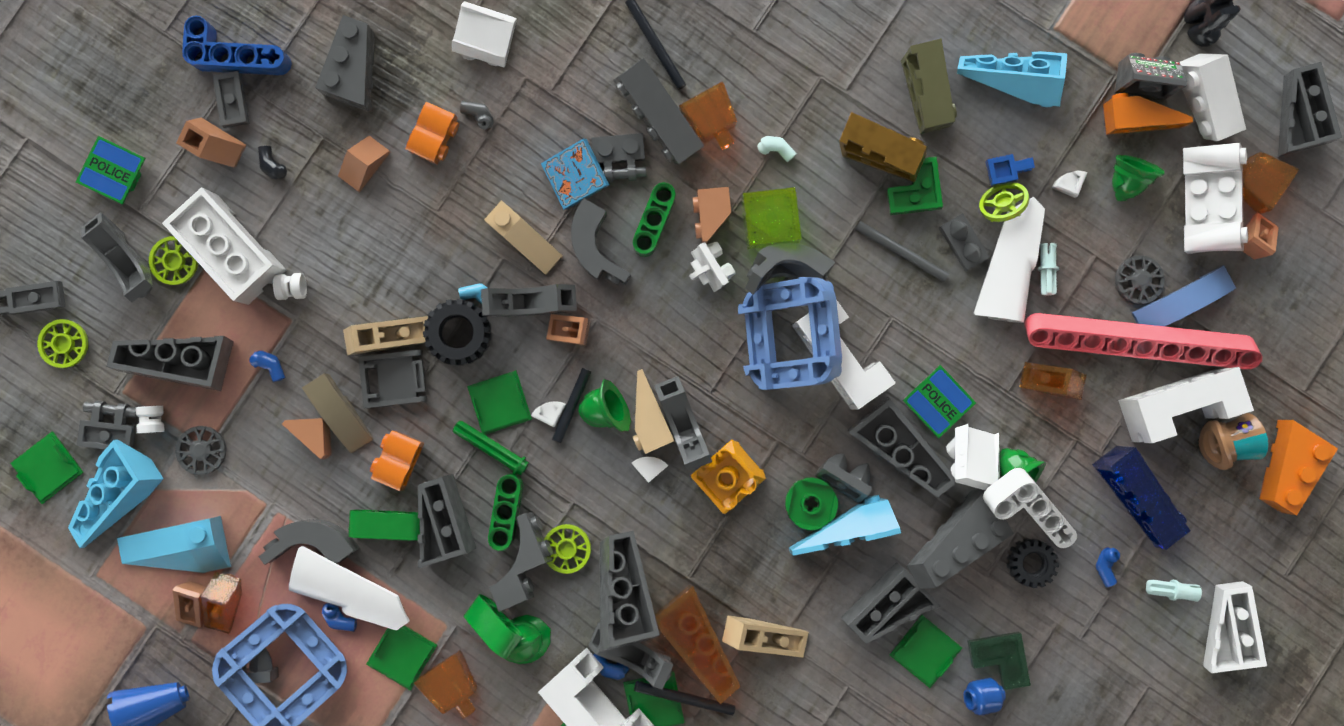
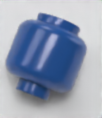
(984, 696)

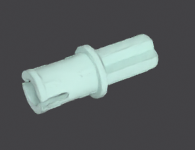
(1048, 269)
(1174, 590)

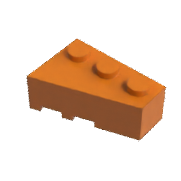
(1295, 467)

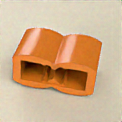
(432, 133)
(397, 460)

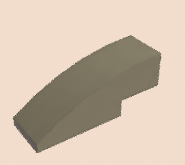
(337, 412)

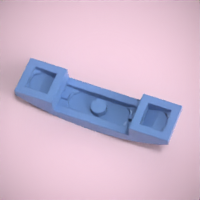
(1187, 299)

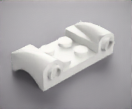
(1214, 198)

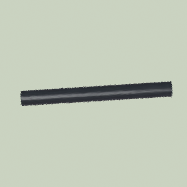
(655, 44)
(684, 698)

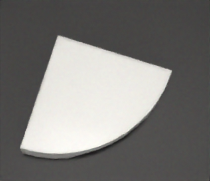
(1070, 183)
(549, 412)
(649, 467)

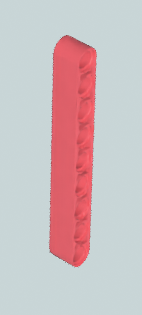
(1142, 341)

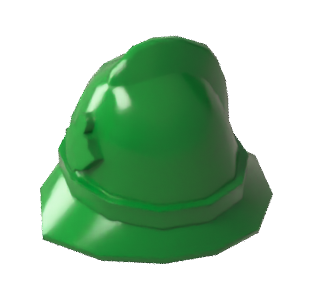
(1133, 176)
(605, 408)
(1013, 459)
(534, 641)

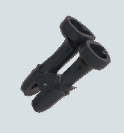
(1213, 17)

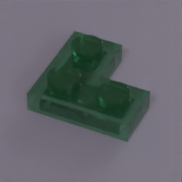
(1007, 653)

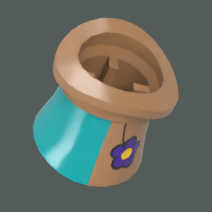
(1233, 441)

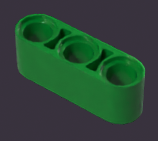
(657, 207)
(499, 523)
(384, 524)
(493, 626)

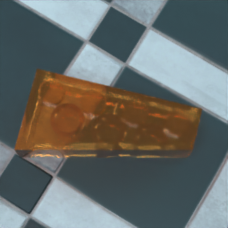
(692, 636)

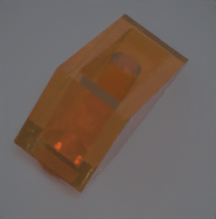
(1053, 380)
(221, 602)

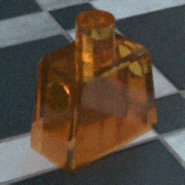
(711, 115)
(1265, 181)
(449, 685)

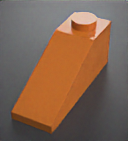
(1139, 114)

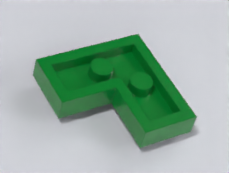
(921, 195)

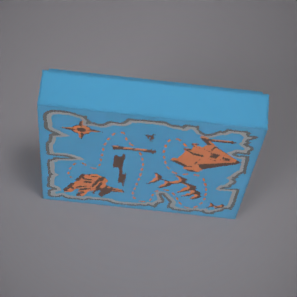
(575, 174)

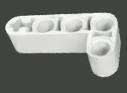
(1020, 491)

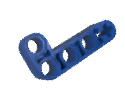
(237, 52)

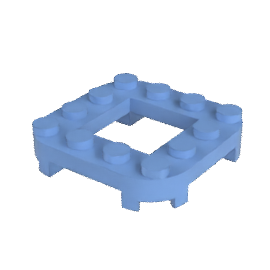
(824, 328)
(248, 697)

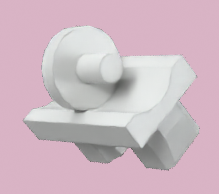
(707, 267)

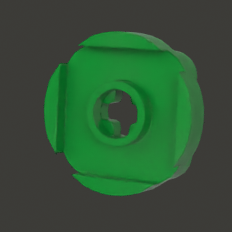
(823, 494)

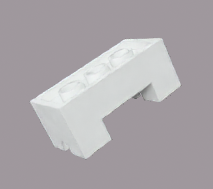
(223, 246)
(854, 384)
(1217, 392)
(579, 699)

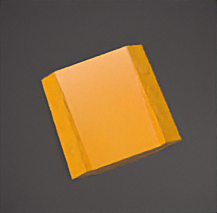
(729, 476)

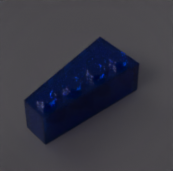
(1142, 495)

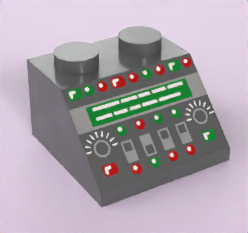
(1149, 76)

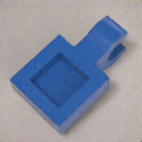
(1005, 169)

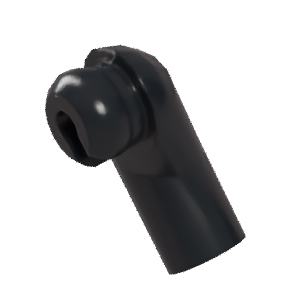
(267, 164)

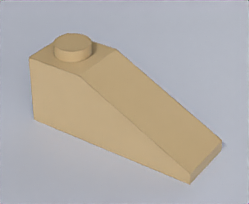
(523, 237)
(384, 335)
(649, 421)
(764, 637)

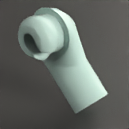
(777, 144)

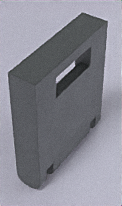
(397, 378)

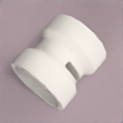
(289, 286)
(150, 425)

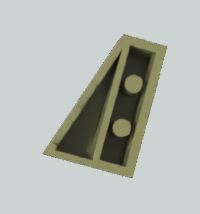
(929, 86)

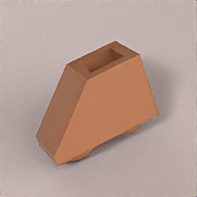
(210, 142)
(713, 211)

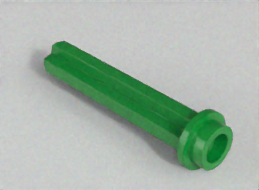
(491, 447)

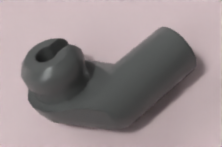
(480, 112)

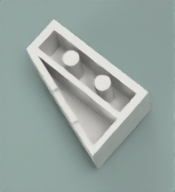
(1213, 96)
(1234, 630)

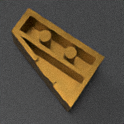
(882, 147)

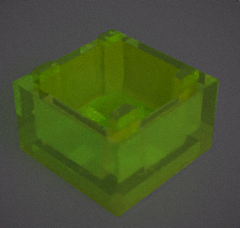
(771, 217)

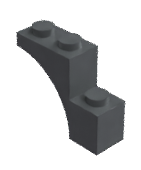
(126, 265)
(532, 553)

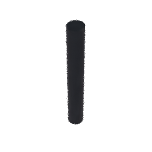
(571, 405)

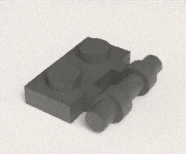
(618, 150)
(100, 434)

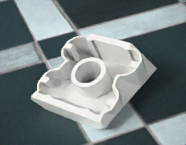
(483, 34)
(975, 457)

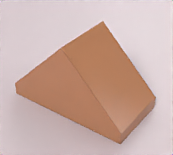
(362, 162)
(1261, 237)
(568, 329)
(313, 434)
(188, 603)

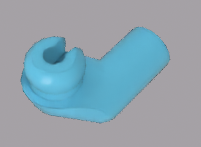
(471, 291)

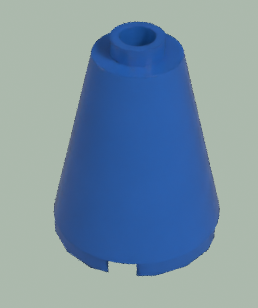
(146, 704)

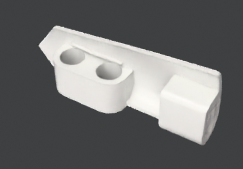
(1010, 269)
(334, 584)

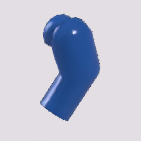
(269, 362)
(1104, 564)
(336, 620)
(610, 670)

